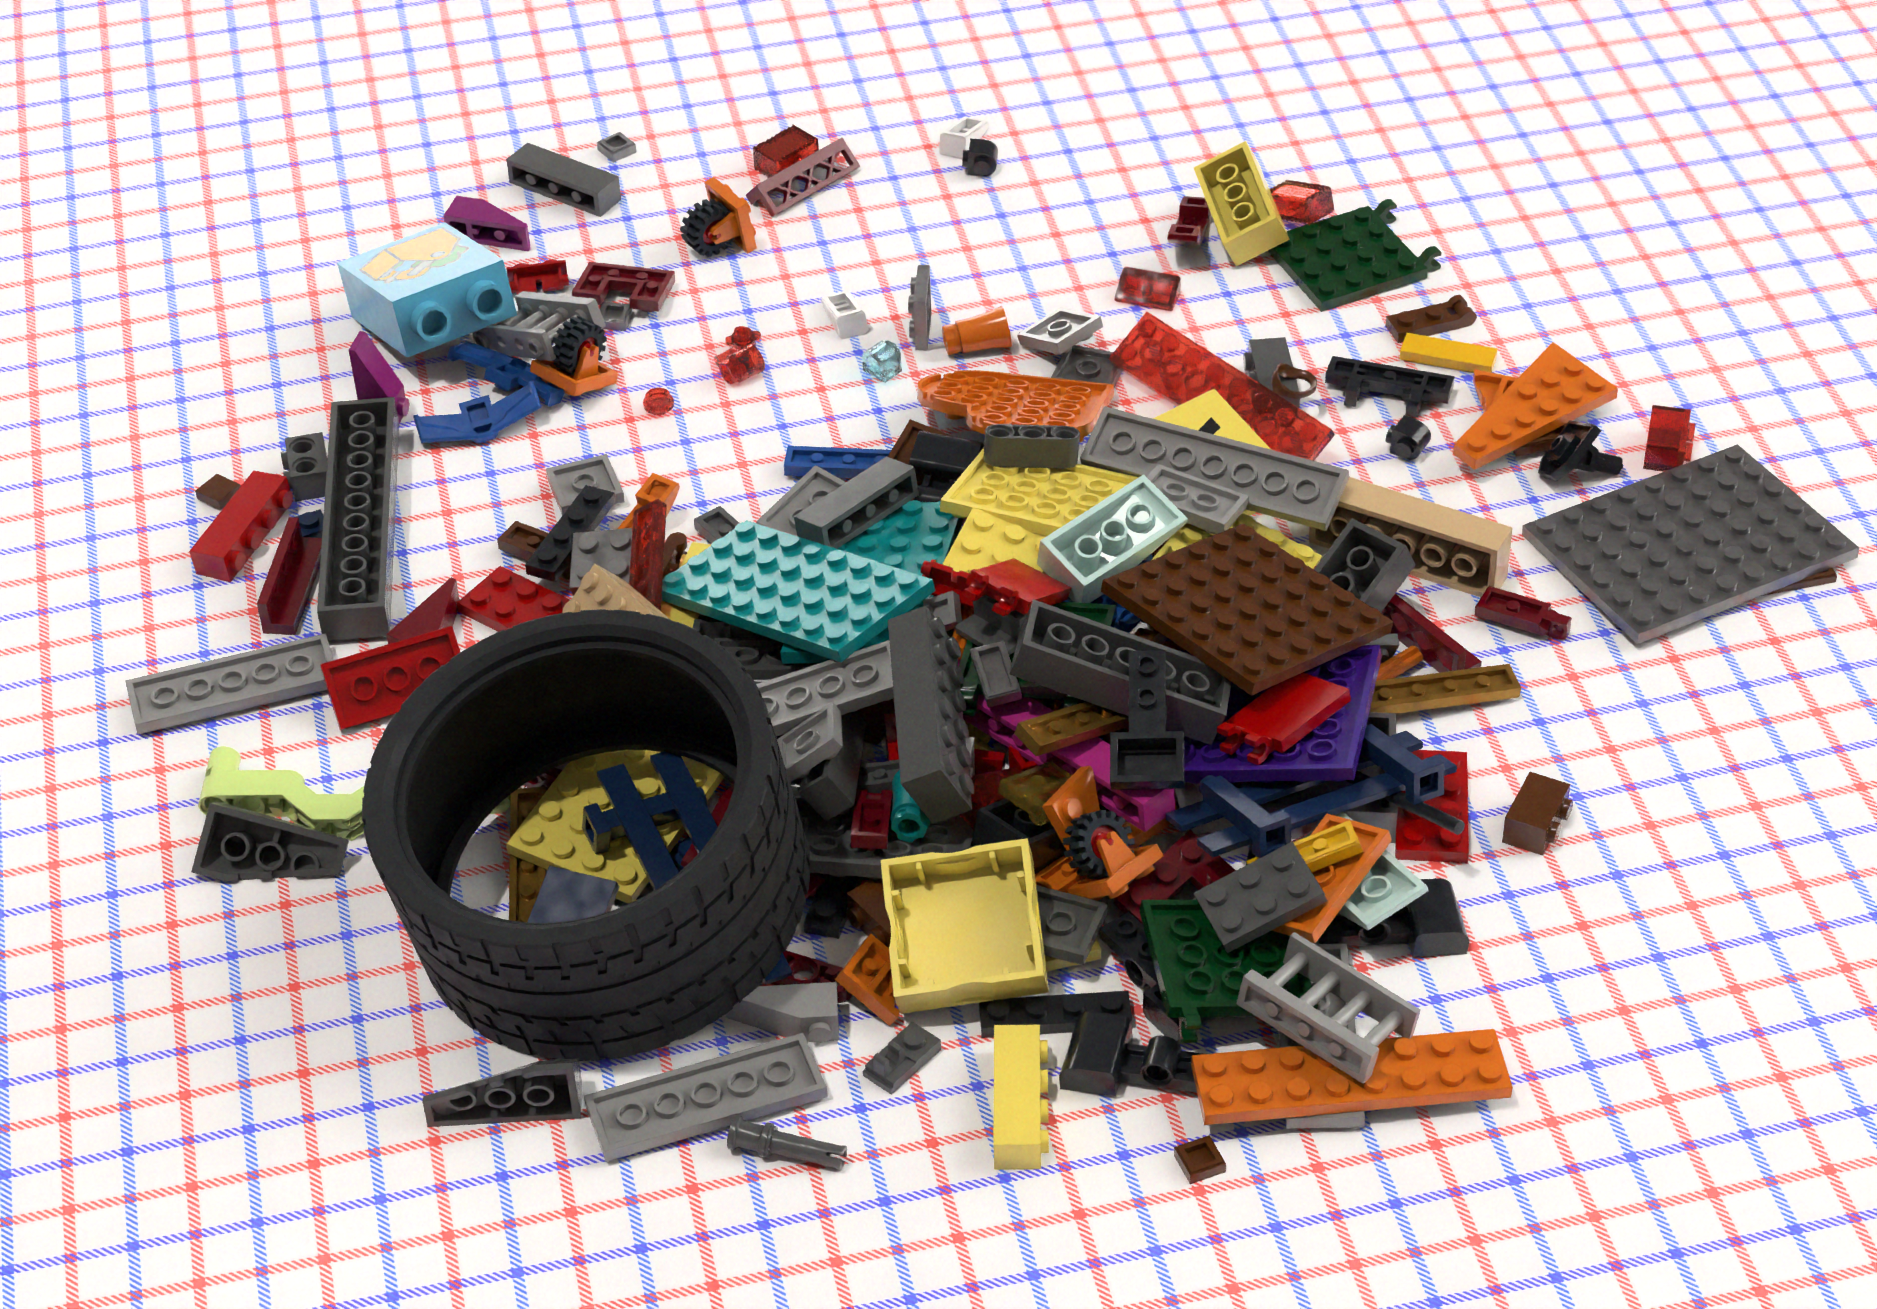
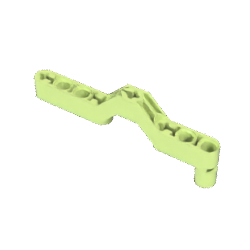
(284, 795)

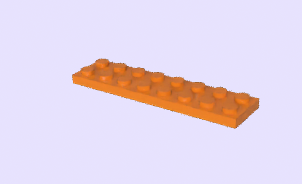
(1301, 1083)

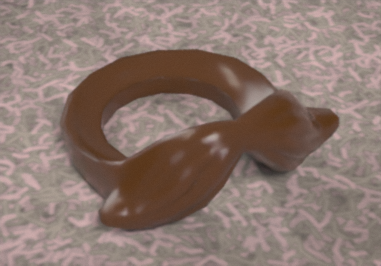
(1293, 373)

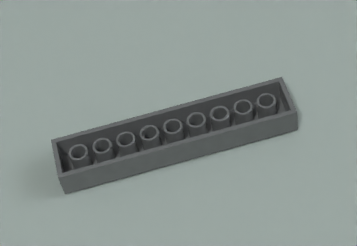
(359, 520)

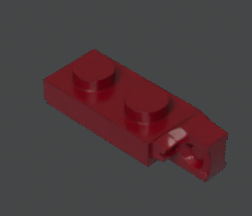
(1522, 613)

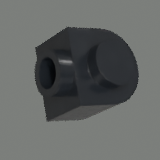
(980, 157)
(1408, 438)

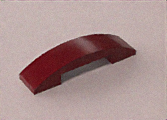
(1191, 223)

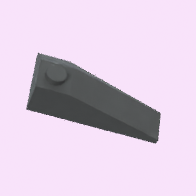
(256, 846)
(522, 1094)

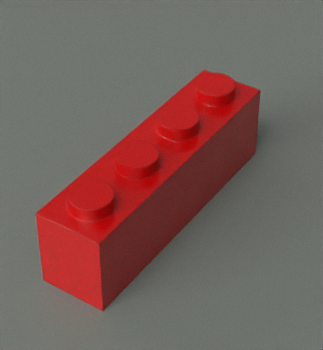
(241, 526)

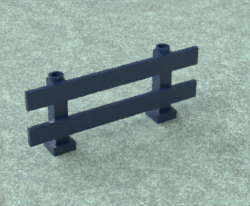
(640, 817)
(1272, 830)

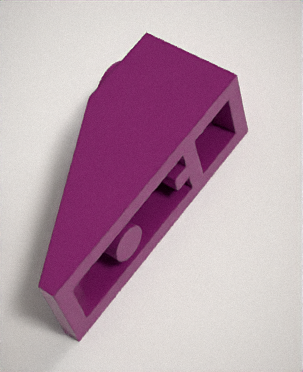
(487, 223)
(374, 375)

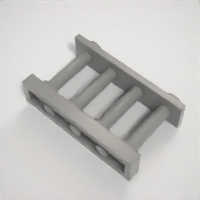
(536, 324)
(1316, 1030)

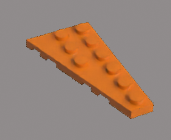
(1536, 403)

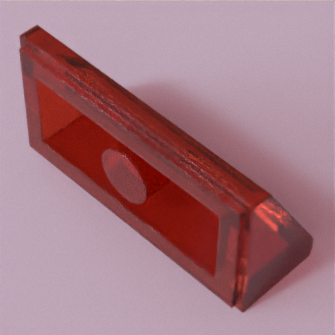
(1148, 288)

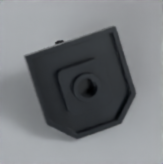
(1575, 450)

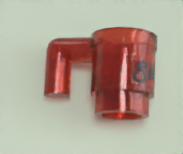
(739, 363)

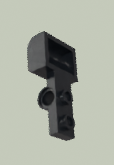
(940, 462)
(1147, 753)
(1428, 924)
(1129, 942)
(1104, 1056)

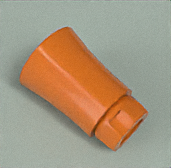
(978, 333)

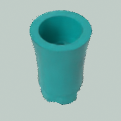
(906, 815)

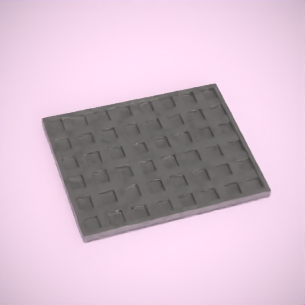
(1689, 543)

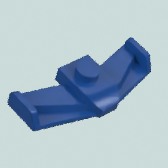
(505, 370)
(479, 418)

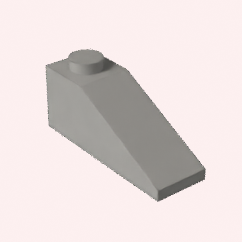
(792, 1010)

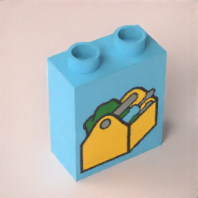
(427, 289)

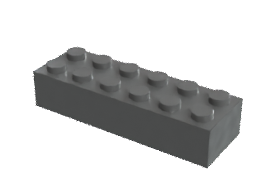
(1093, 665)
(930, 715)

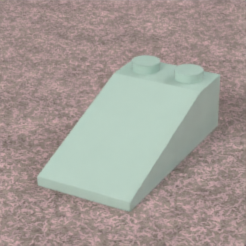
(1109, 538)
(1382, 891)

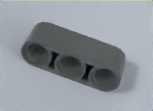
(1031, 446)

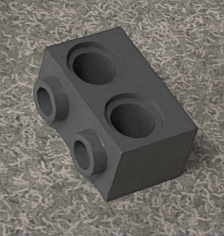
(306, 465)

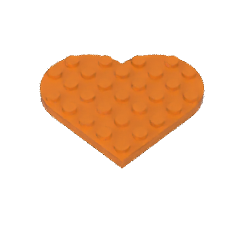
(1014, 399)

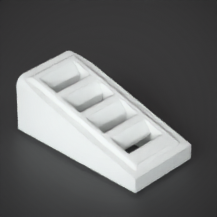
(958, 135)
(845, 314)

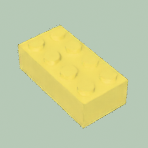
(1241, 203)

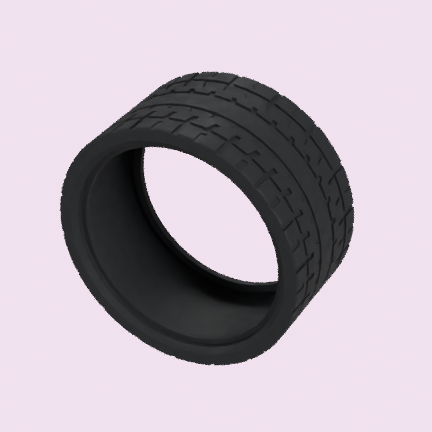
(546, 699)

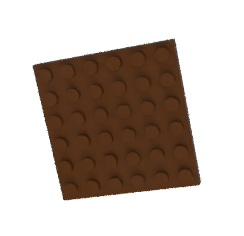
(1247, 608)

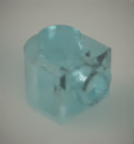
(882, 360)

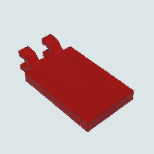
(1014, 586)
(1282, 716)

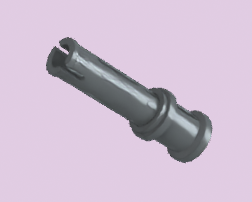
(768, 1140)

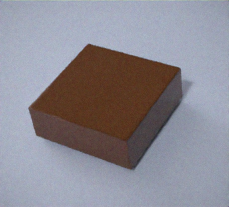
(217, 491)
(1199, 1159)

